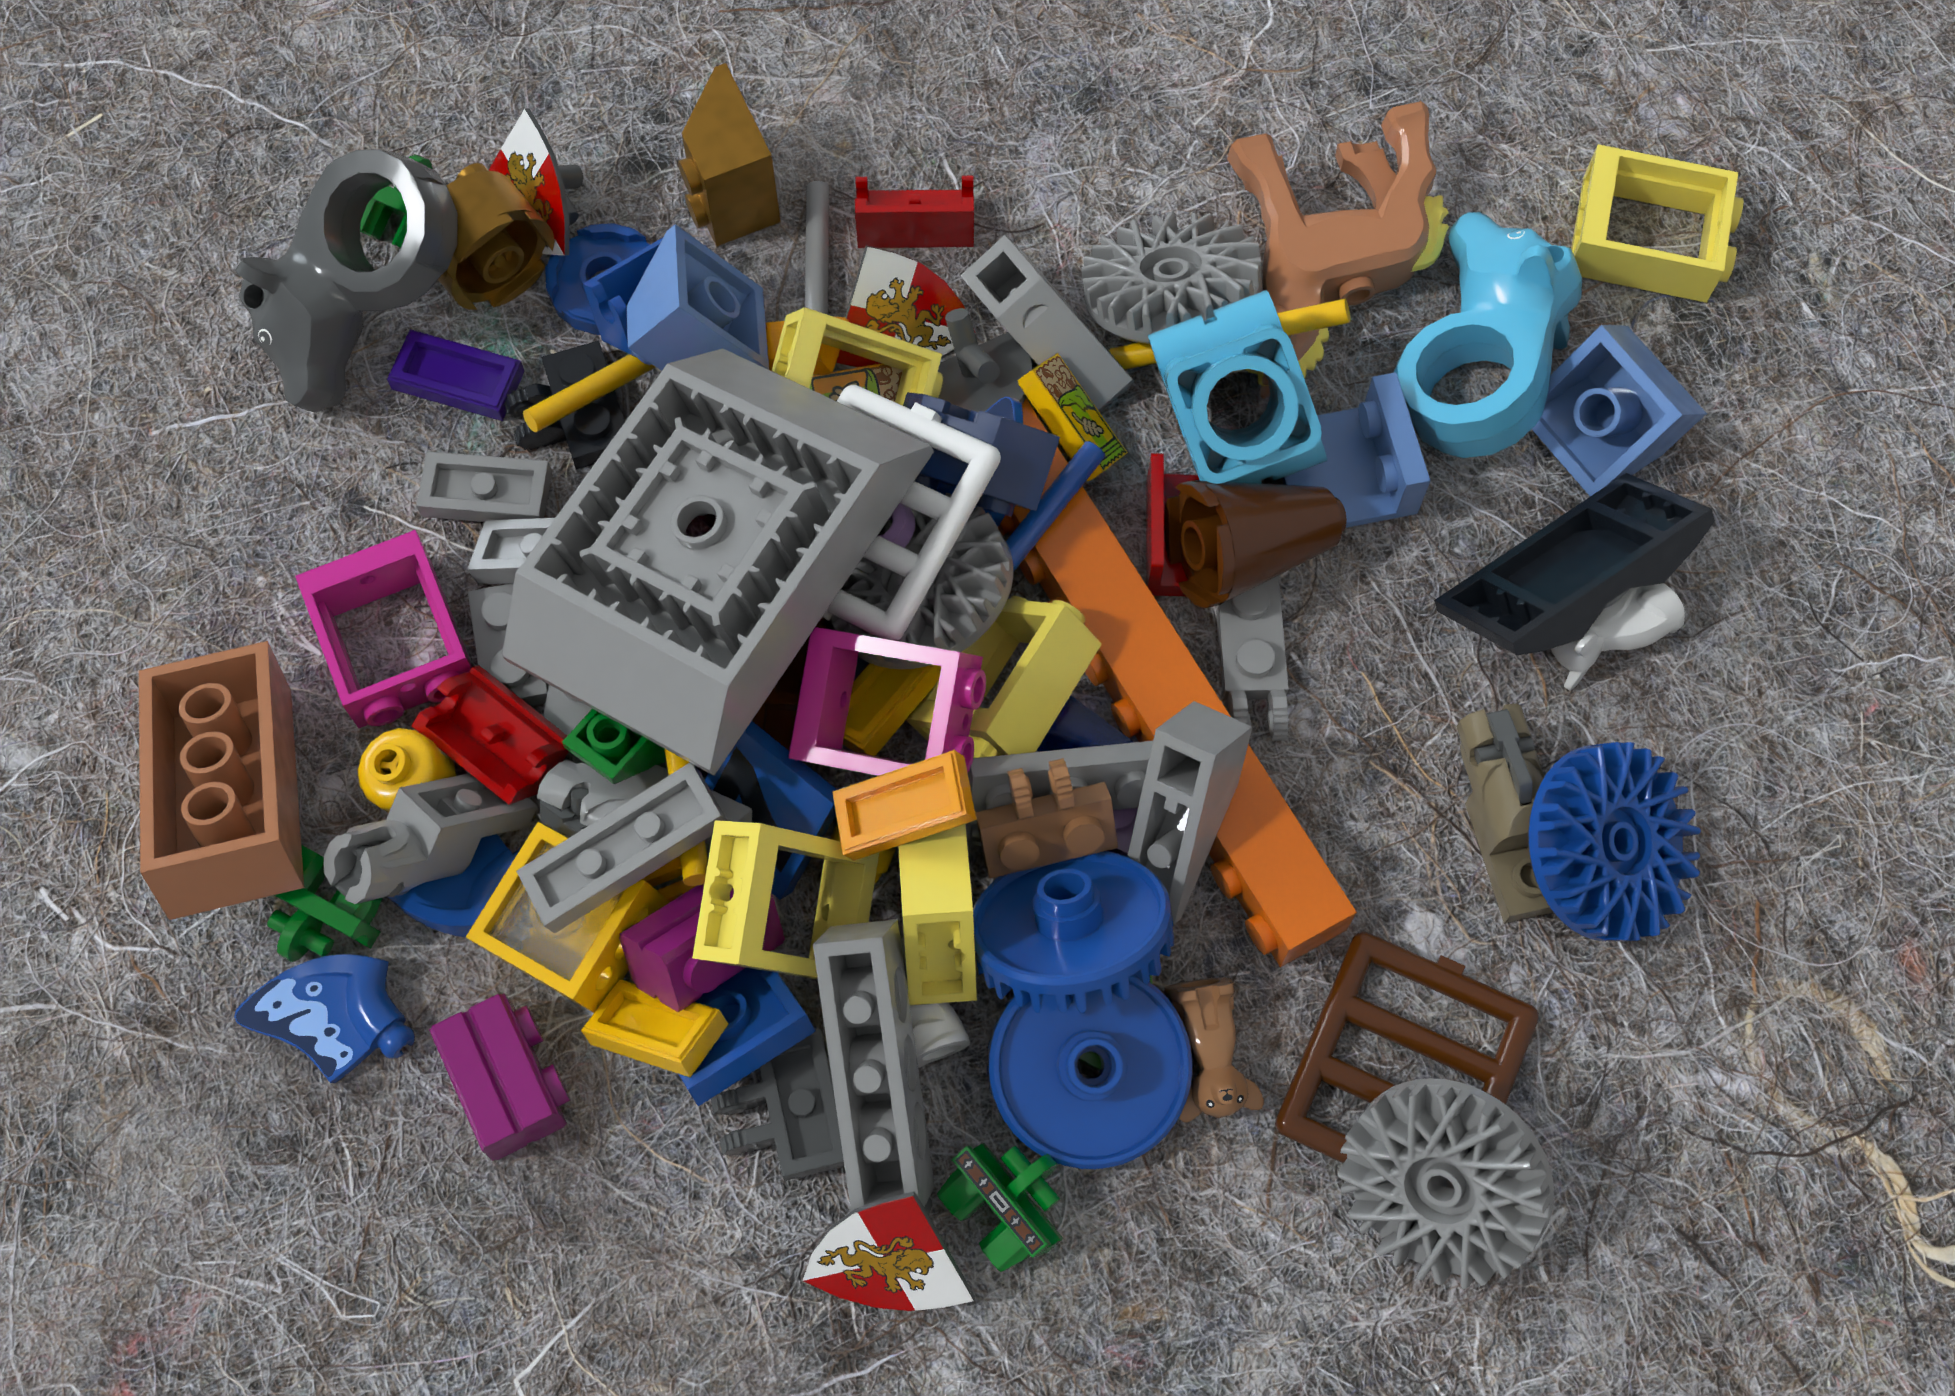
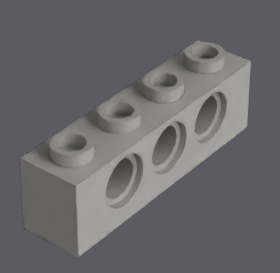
(873, 1062)

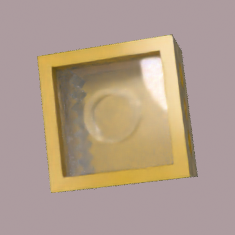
(577, 960)

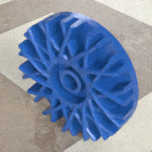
(1611, 842)
(1072, 930)
(1101, 1117)

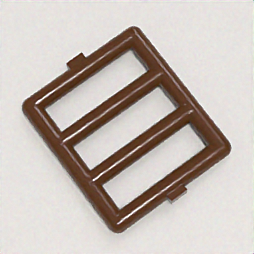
(1344, 1006)

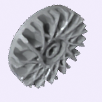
(1168, 275)
(961, 599)
(1448, 1180)

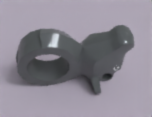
(314, 296)

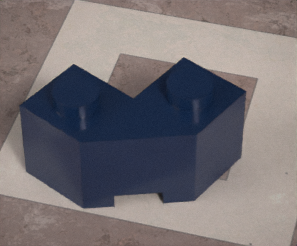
(1023, 451)

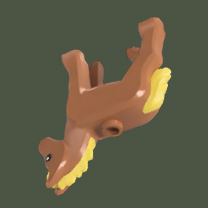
(1346, 250)

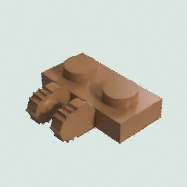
(1046, 827)

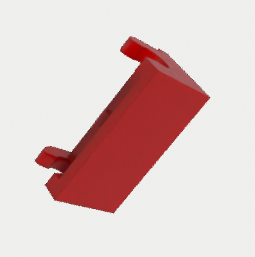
(914, 216)
(493, 734)

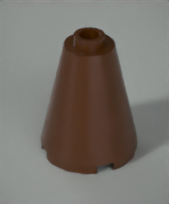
(1246, 534)

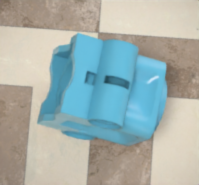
(1239, 338)

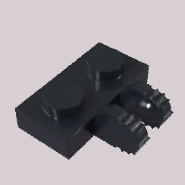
(587, 429)

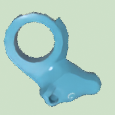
(1511, 314)

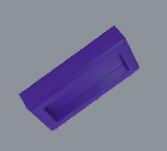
(455, 374)

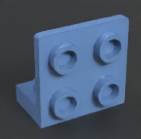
(1371, 457)

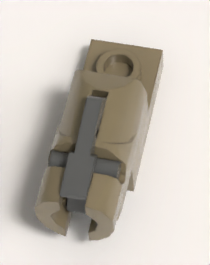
(1504, 784)

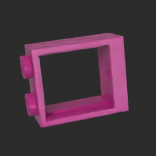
(364, 579)
(828, 691)

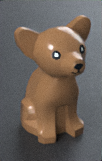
(1208, 1020)

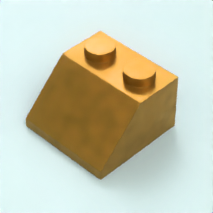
(727, 164)

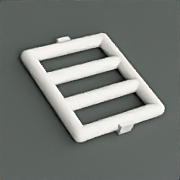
(949, 512)

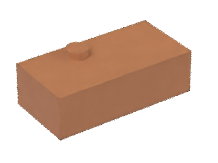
(218, 781)

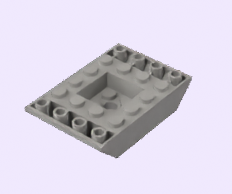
(700, 629)

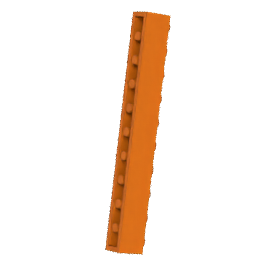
(1152, 677)

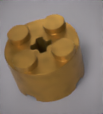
(496, 240)

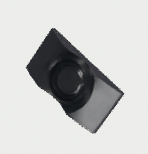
(1578, 565)

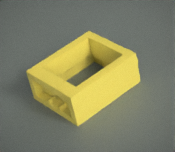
(1665, 184)
(808, 328)
(1038, 684)
(745, 859)
(938, 918)

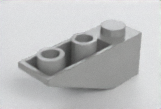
(1044, 320)

